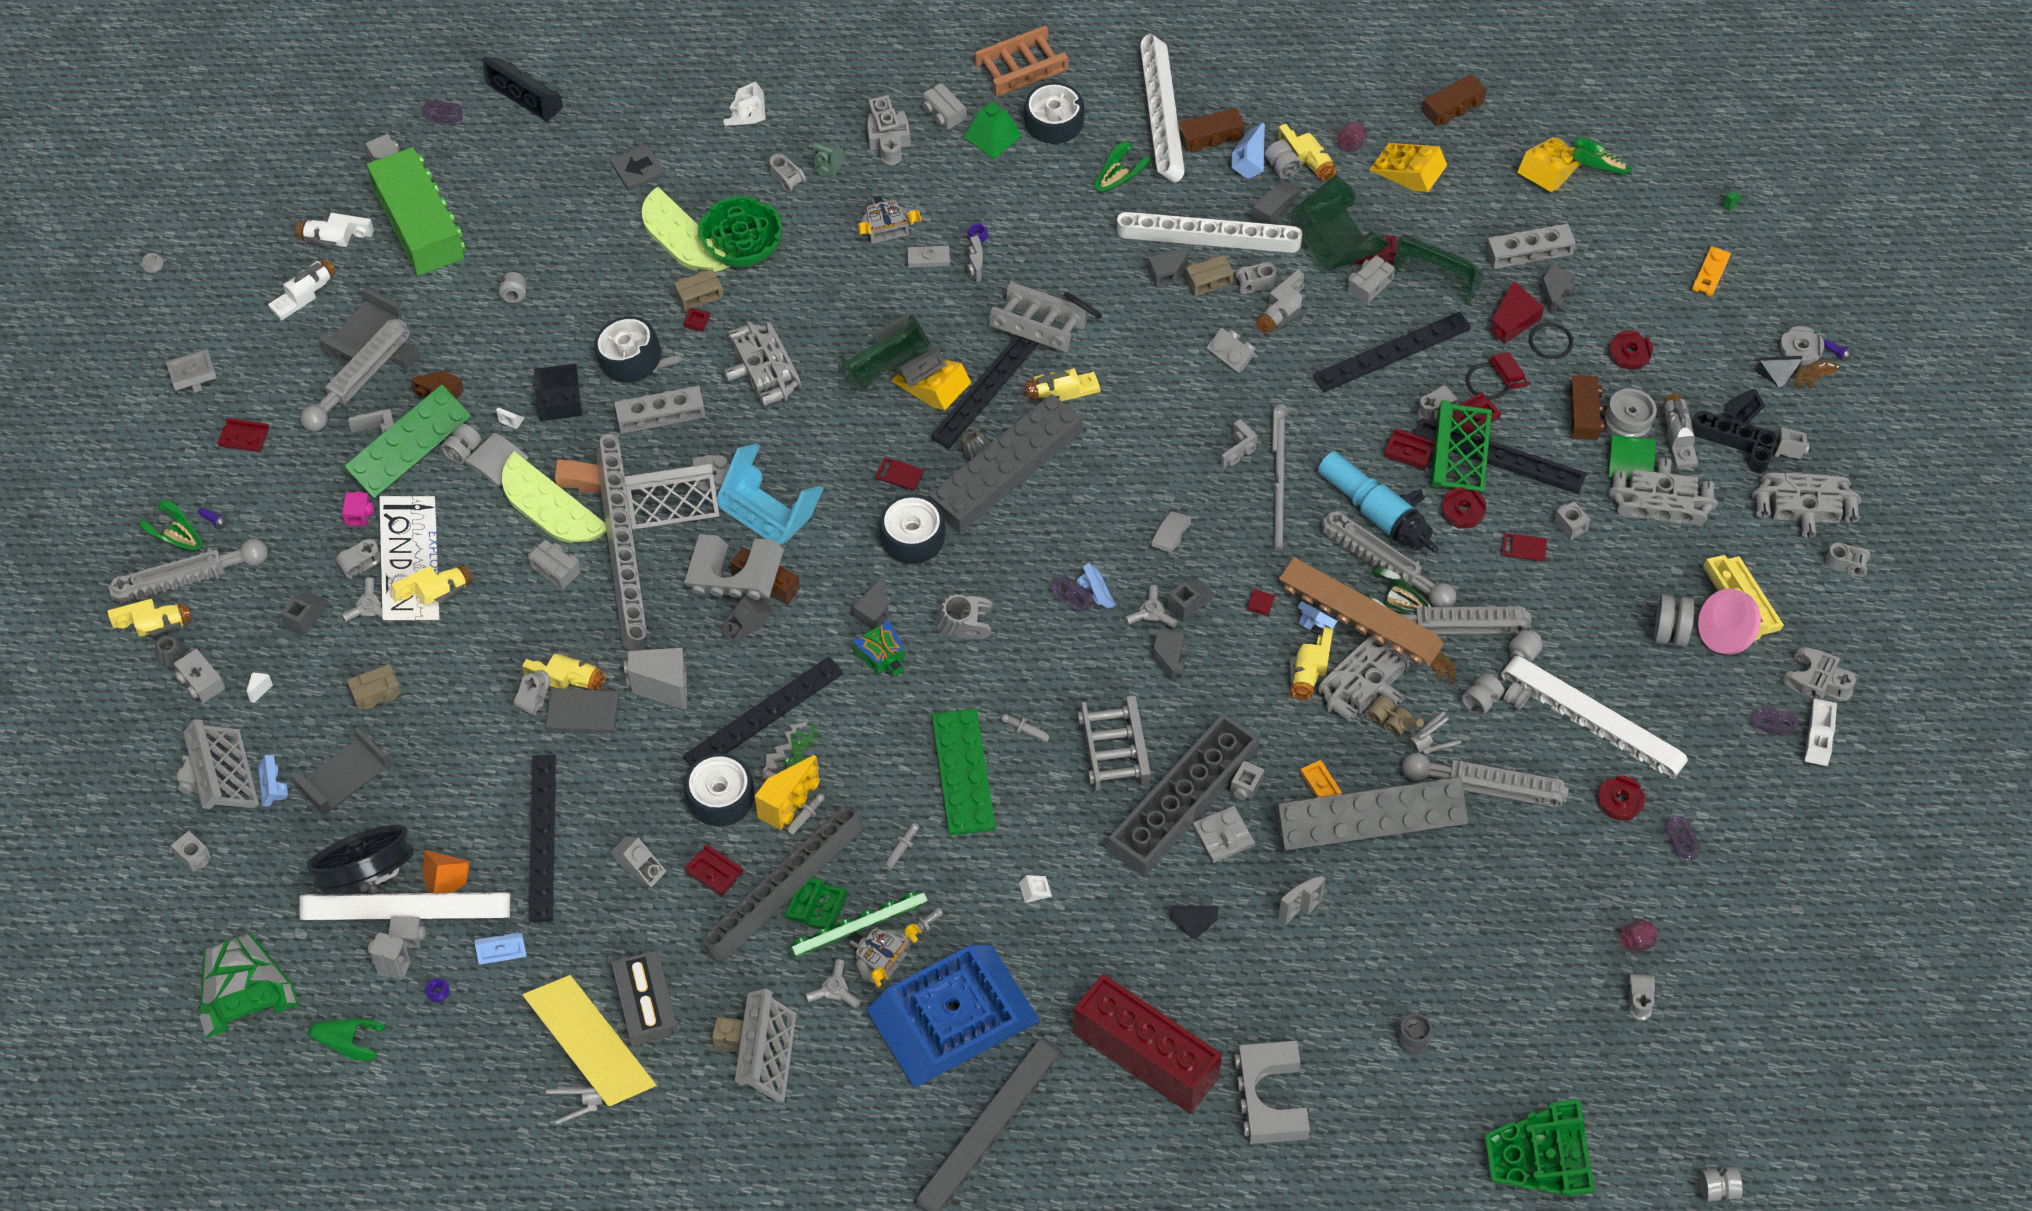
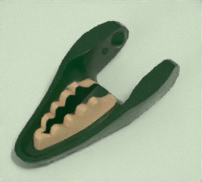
(1401, 595)

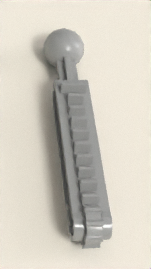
(356, 373)
(1382, 555)
(185, 571)
(1472, 619)
(1490, 780)

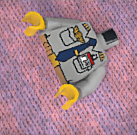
(886, 220)
(882, 952)

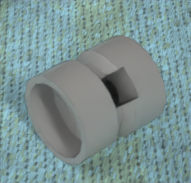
(1283, 159)
(461, 443)
(1484, 693)
(1721, 1184)

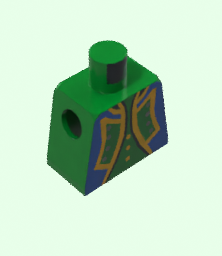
(881, 649)

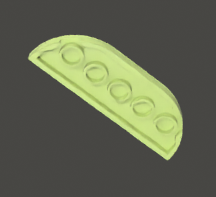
(677, 232)
(548, 504)

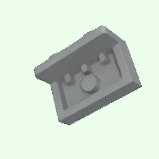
(1231, 350)

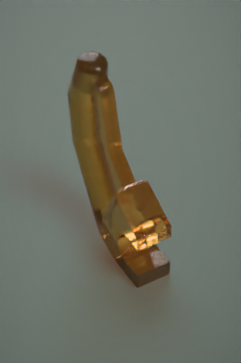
(1813, 371)
(1444, 666)

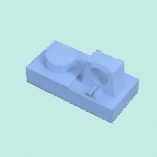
(1093, 581)
(1314, 616)
(269, 788)
(500, 948)

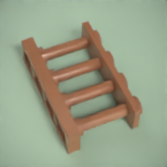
(1027, 75)

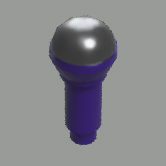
(1843, 353)
(218, 520)

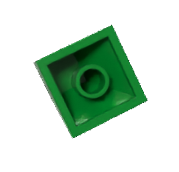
(992, 130)

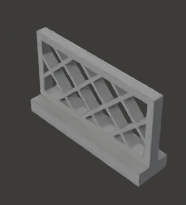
(671, 477)
(205, 765)
(755, 1044)

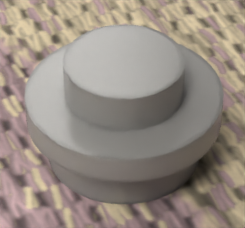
(152, 263)

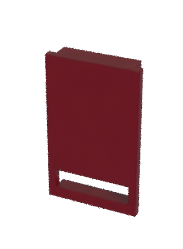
(1509, 370)
(900, 474)
(1525, 547)

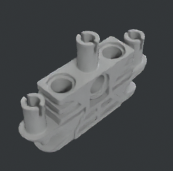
(763, 376)
(1807, 499)
(1672, 503)
(1349, 682)

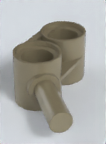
(1395, 722)

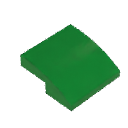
(1631, 454)
(807, 899)

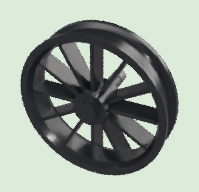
(360, 859)

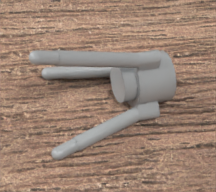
(1422, 739)
(589, 1096)

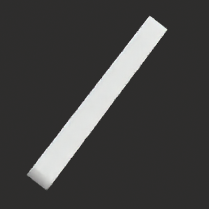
(1162, 108)
(1209, 232)
(1596, 717)
(404, 905)

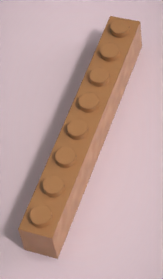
(1362, 612)

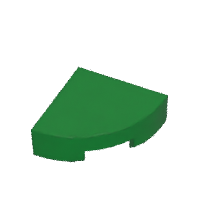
(1731, 200)

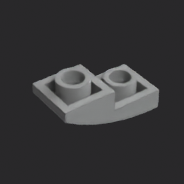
(883, 113)
(975, 252)
(1170, 531)

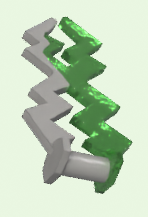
(793, 746)

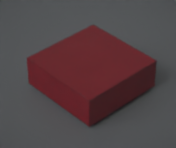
(696, 319)
(1261, 602)

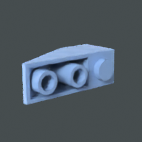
(1249, 153)

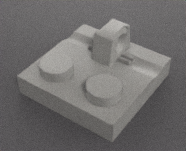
(191, 370)
(1223, 834)

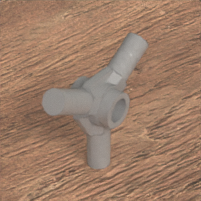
(367, 604)
(1151, 610)
(834, 988)

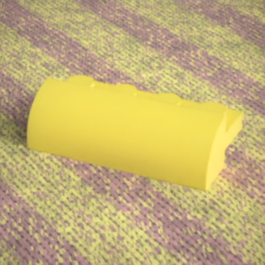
(1734, 575)

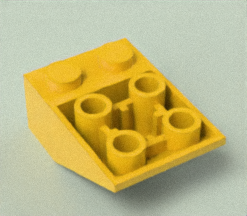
(1549, 164)
(1411, 165)
(939, 388)
(786, 792)

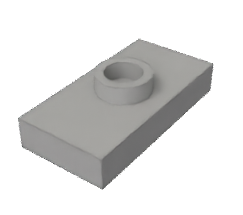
(928, 256)

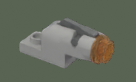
(1284, 304)
(1680, 431)

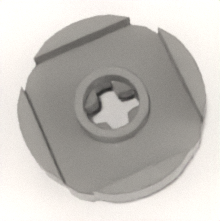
(1806, 336)
(719, 464)

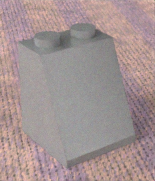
(658, 675)

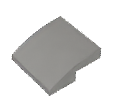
(491, 458)
(1303, 898)

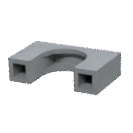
(752, 581)
(1263, 1122)

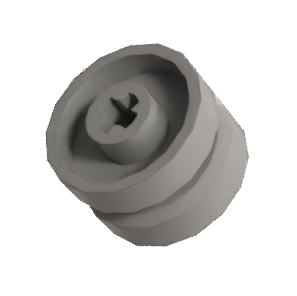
(1630, 414)
(1678, 620)

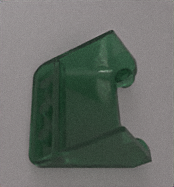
(1331, 229)
(1410, 246)
(885, 354)

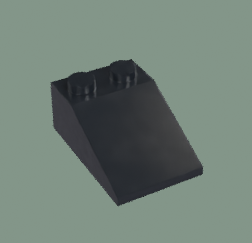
(557, 392)

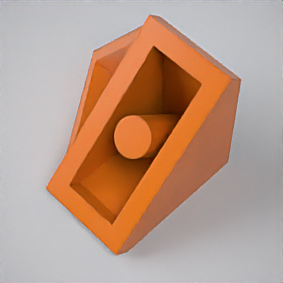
(444, 872)

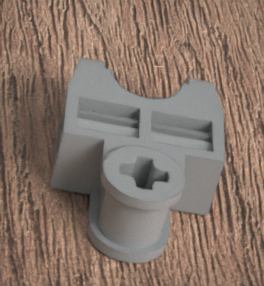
(889, 141)
(1820, 676)

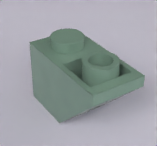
(827, 159)

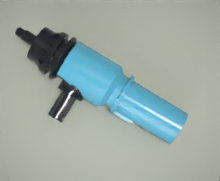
(1380, 504)

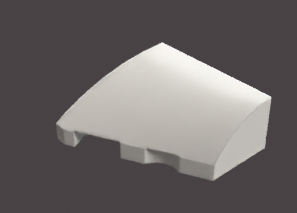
(747, 100)

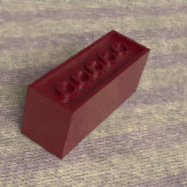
(1146, 1043)

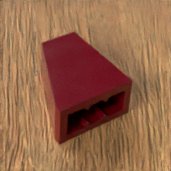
(1515, 314)

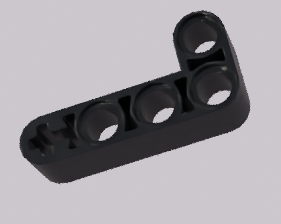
(1737, 435)

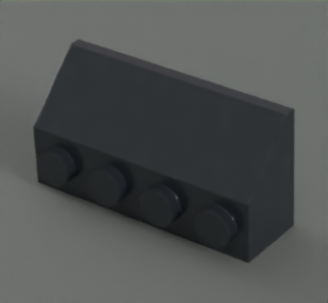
(522, 88)

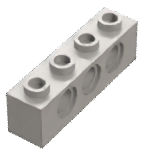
(1530, 246)
(659, 409)

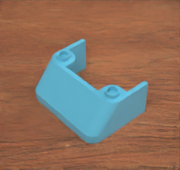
(755, 508)

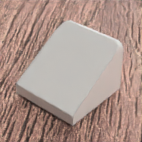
(509, 418)
(258, 685)
(1034, 888)

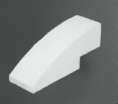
(1821, 732)

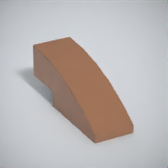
(577, 475)

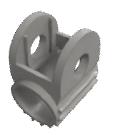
(968, 610)

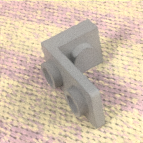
(372, 420)
(1246, 444)

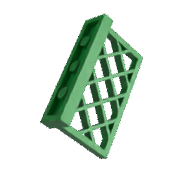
(1442, 442)

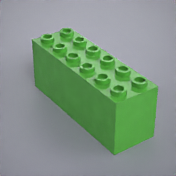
(416, 210)

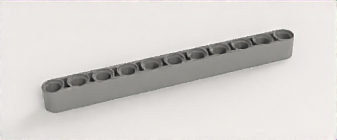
(620, 550)

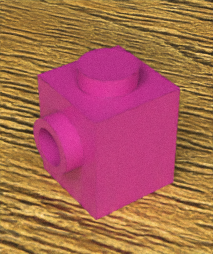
(357, 509)

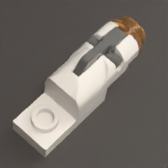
(334, 231)
(301, 288)

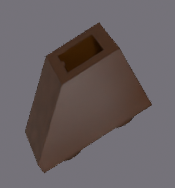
(427, 383)

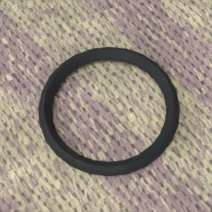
(1083, 305)
(1535, 329)
(1475, 392)

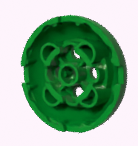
(744, 245)

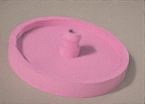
(1729, 621)

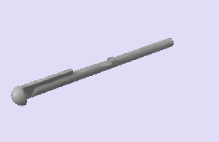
(1278, 439)

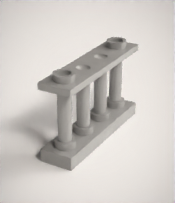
(1042, 304)
(1132, 731)

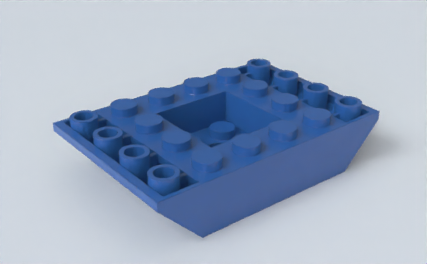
(933, 1039)

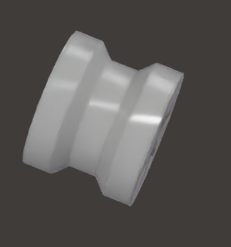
(1517, 695)

